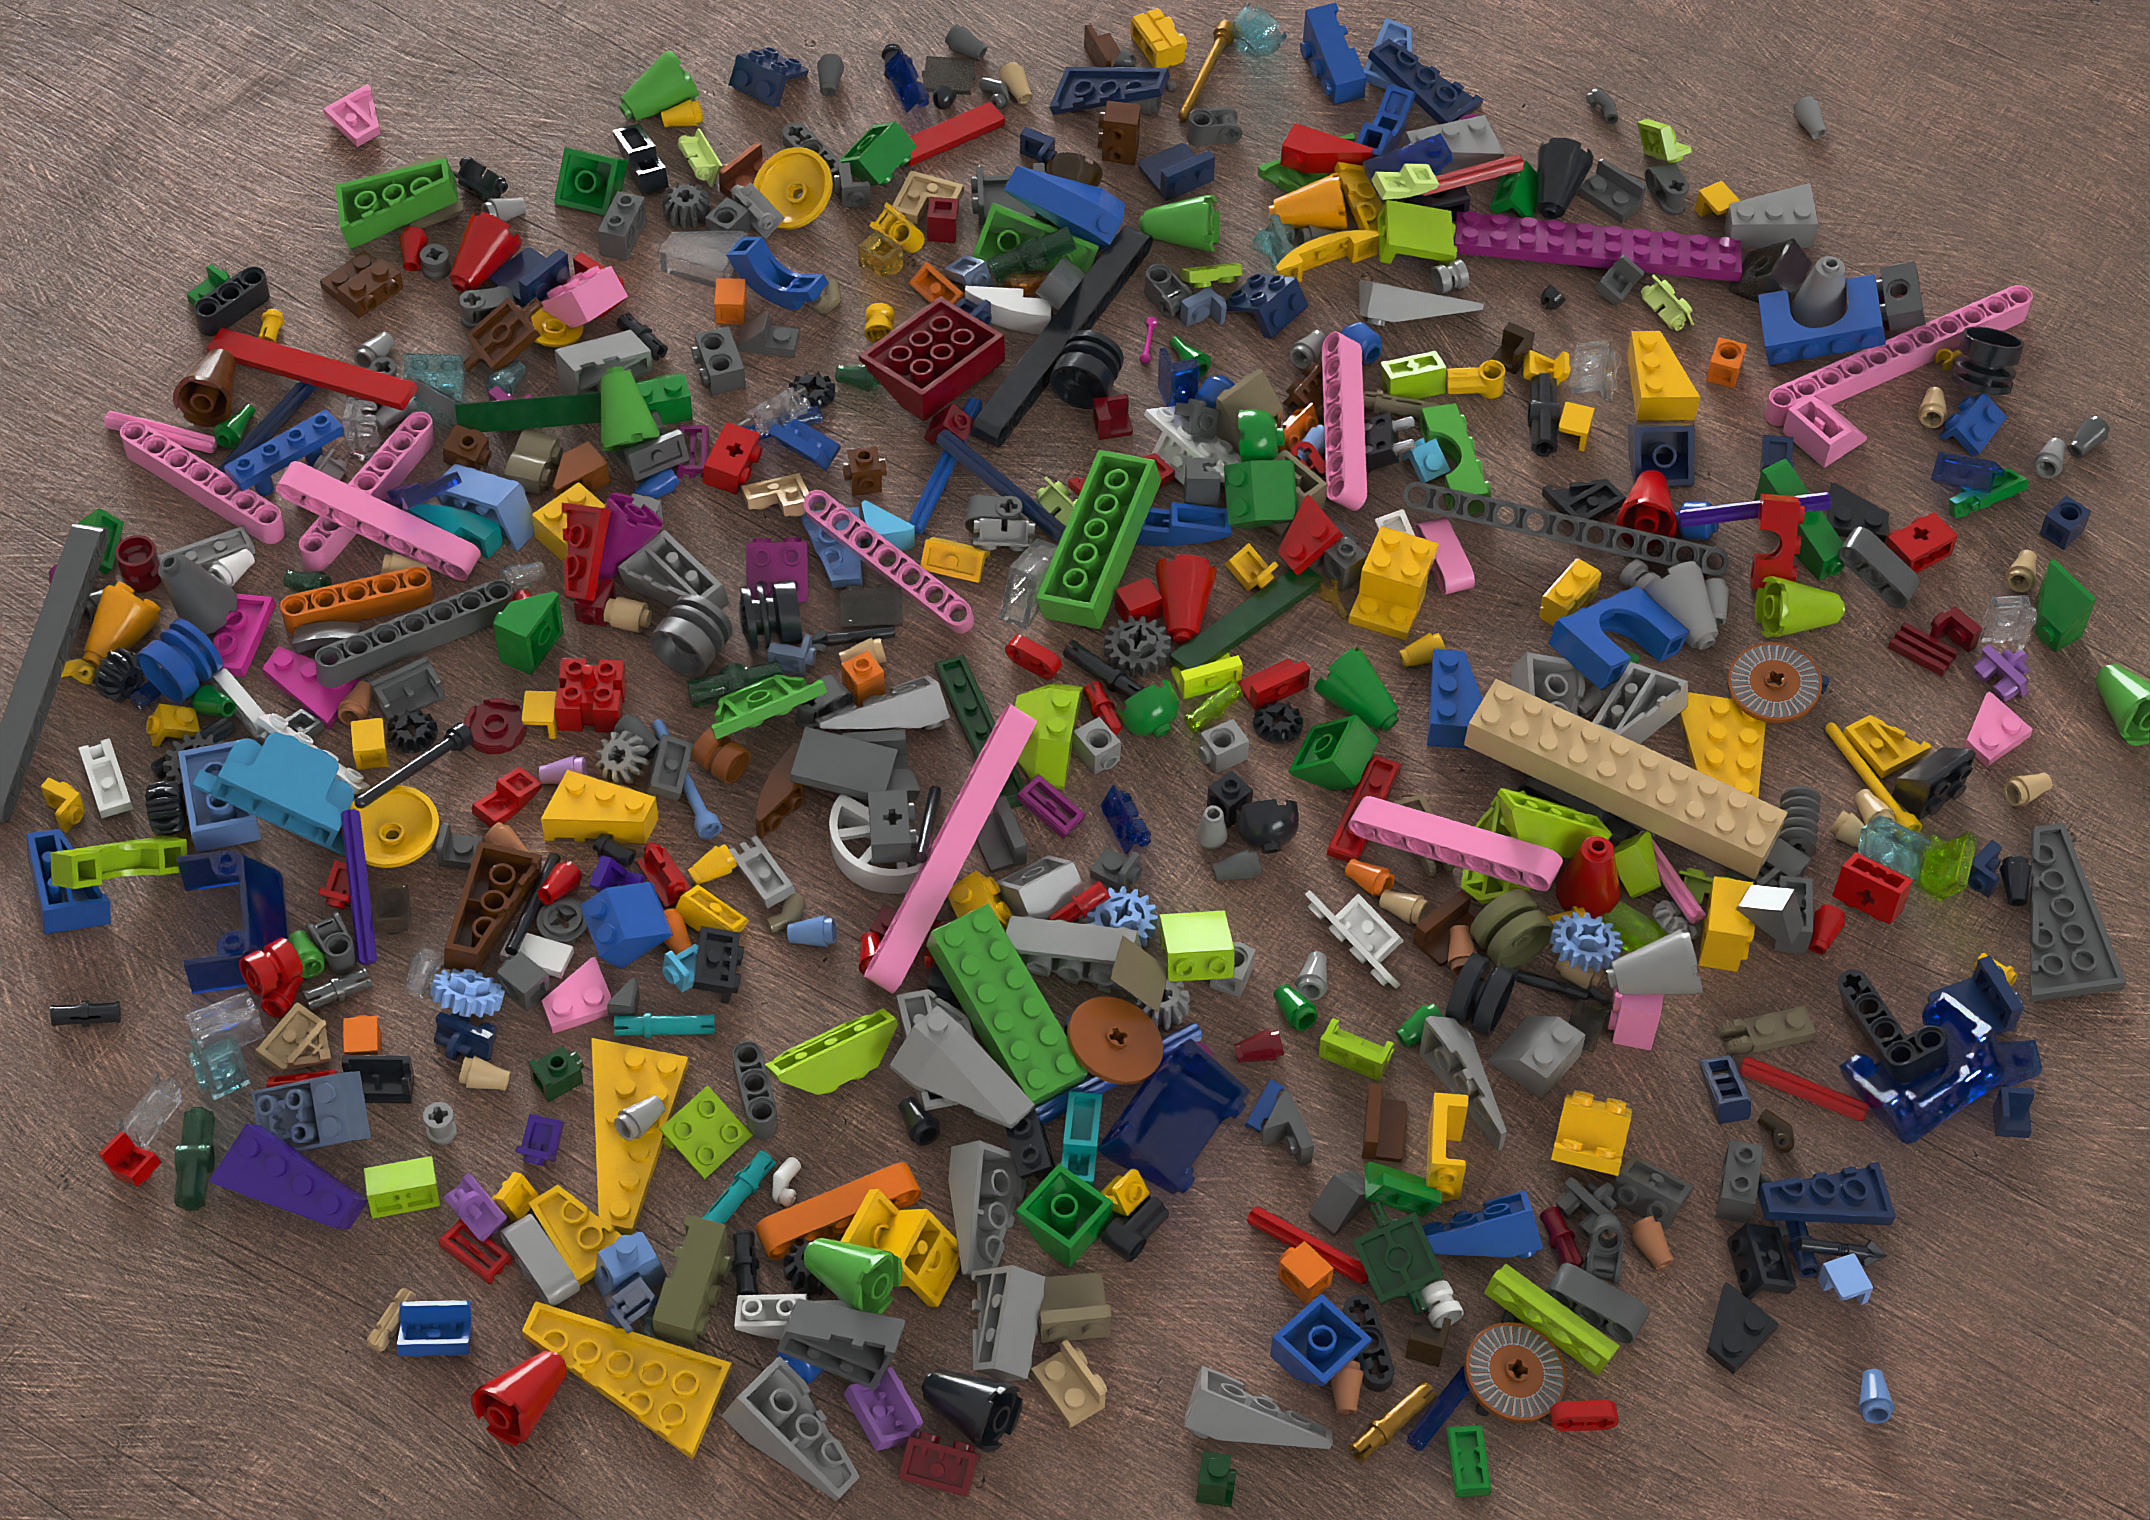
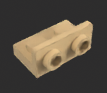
(1070, 1384)

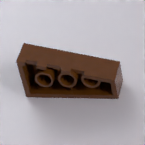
(489, 901)

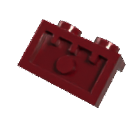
(939, 1465)

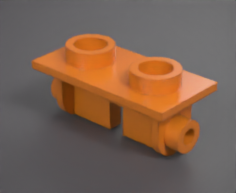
(1298, 426)

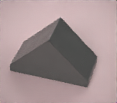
(1773, 911)
(1339, 1202)

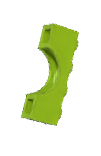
(98, 863)

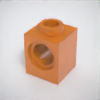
(730, 301)
(1726, 362)
(863, 677)
(362, 1035)
(1305, 1272)

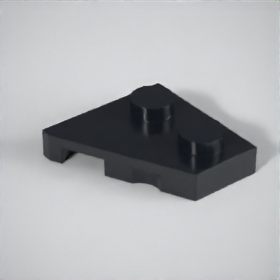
(1585, 500)
(1737, 1329)

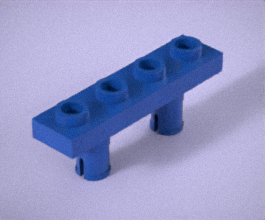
(299, 441)

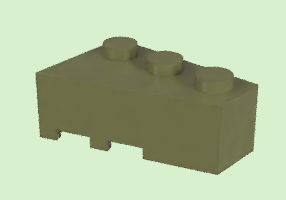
(693, 1282)

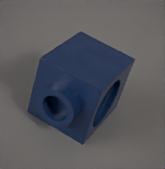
(2065, 522)

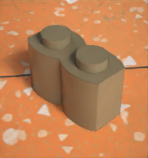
(534, 461)

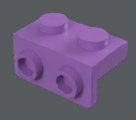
(885, 1412)

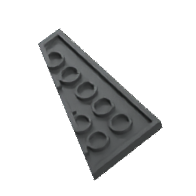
(2067, 933)

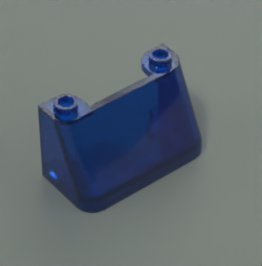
(1923, 1104)
(1174, 1117)

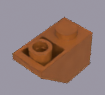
(584, 466)

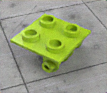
(705, 1132)

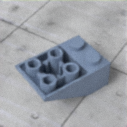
(314, 1111)

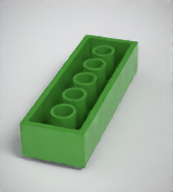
(1099, 539)
(1005, 1004)

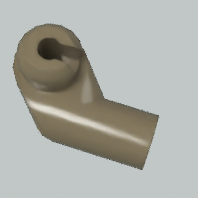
(830, 300)
(791, 913)

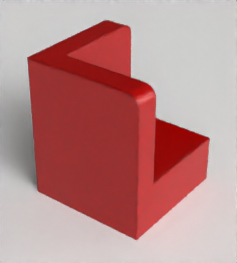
(1138, 600)

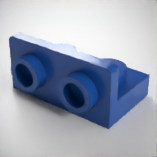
(806, 442)

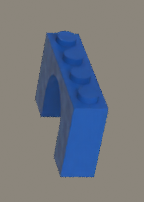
(1856, 330)
(1630, 613)

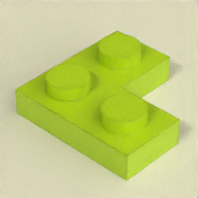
(1203, 275)

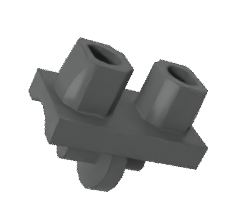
(1578, 1198)

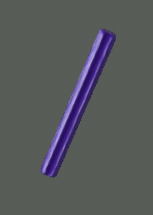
(1744, 510)
(358, 887)

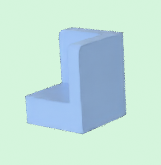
(1846, 1278)

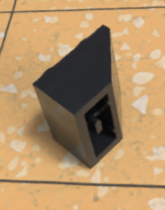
(1934, 781)

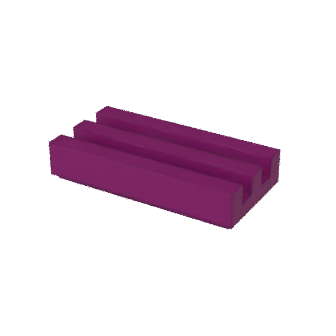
(692, 469)
(1047, 810)

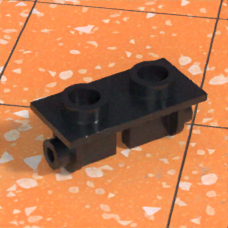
(470, 177)

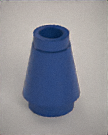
(658, 484)

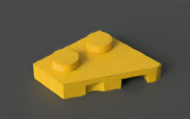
(1884, 746)

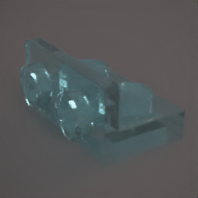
(439, 370)
(1893, 846)
(218, 1067)

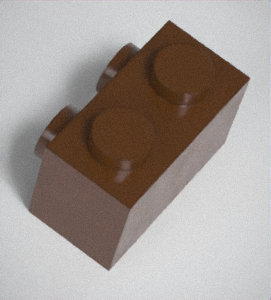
(1120, 132)

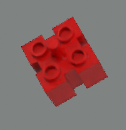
(590, 694)

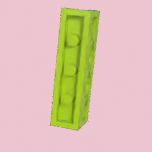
(1551, 1318)

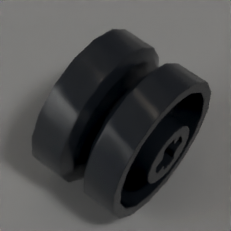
(1481, 994)

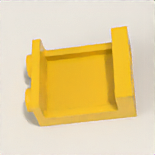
(1445, 1123)

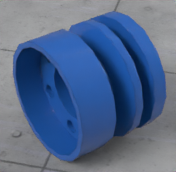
(179, 660)

